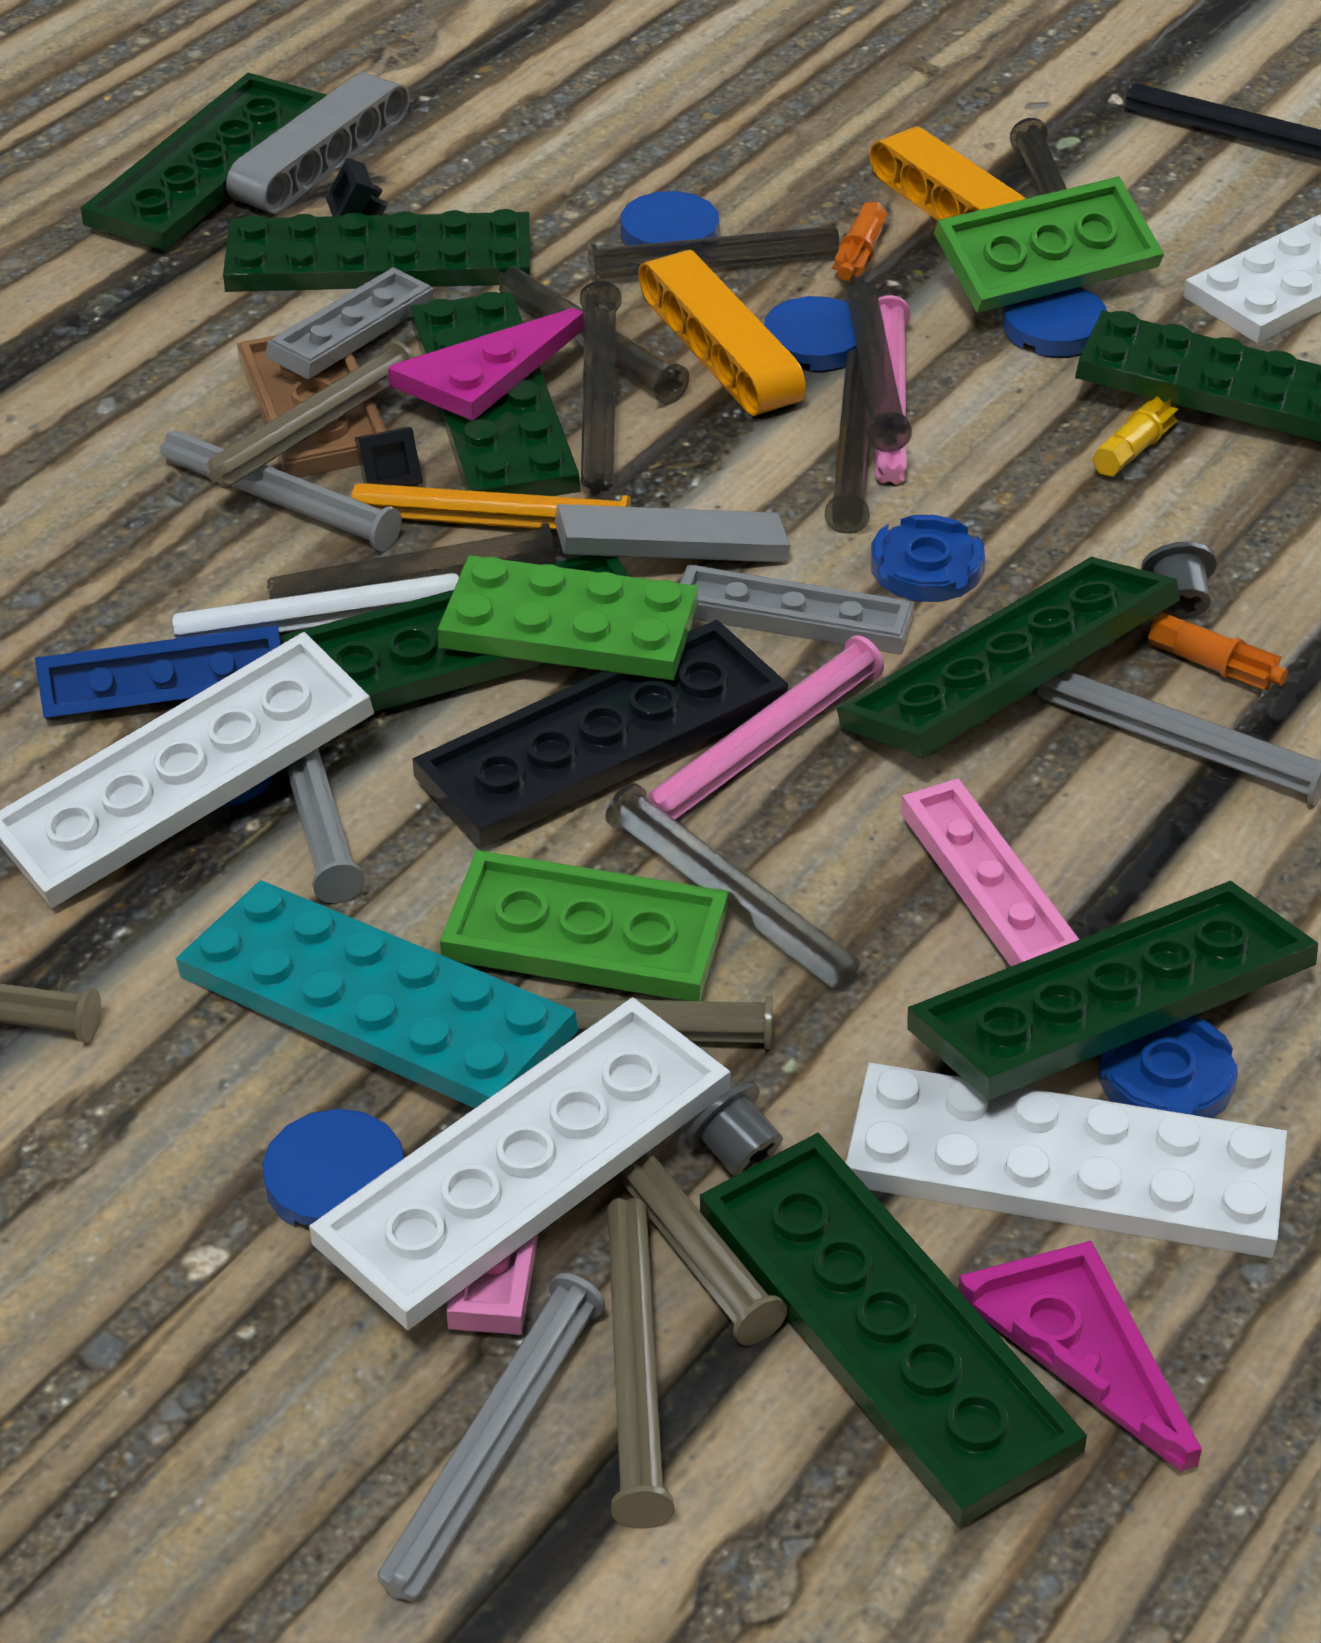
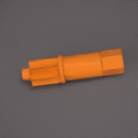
(858, 245)
(1218, 652)

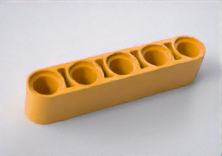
(936, 175)
(722, 332)

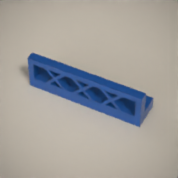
(146, 670)

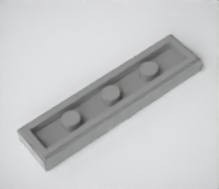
(348, 323)
(671, 533)
(799, 608)

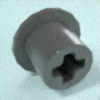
(1192, 567)
(735, 1130)

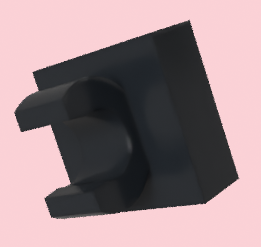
(355, 192)
(389, 458)

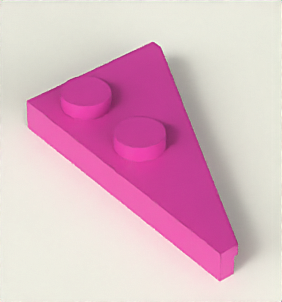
(482, 370)
(1079, 1328)

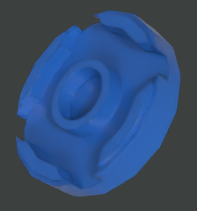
(668, 218)
(1054, 323)
(814, 331)
(927, 558)
(1173, 1070)
(326, 1161)

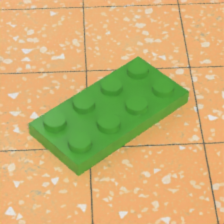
(1048, 244)
(569, 617)
(586, 925)

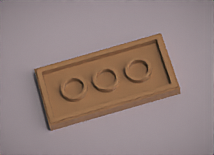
(281, 389)

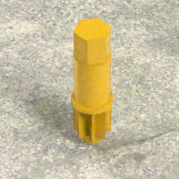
(1141, 430)

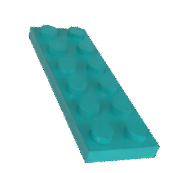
(376, 994)

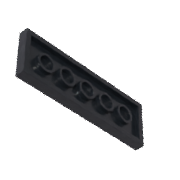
(594, 735)

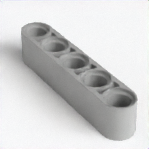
(317, 143)

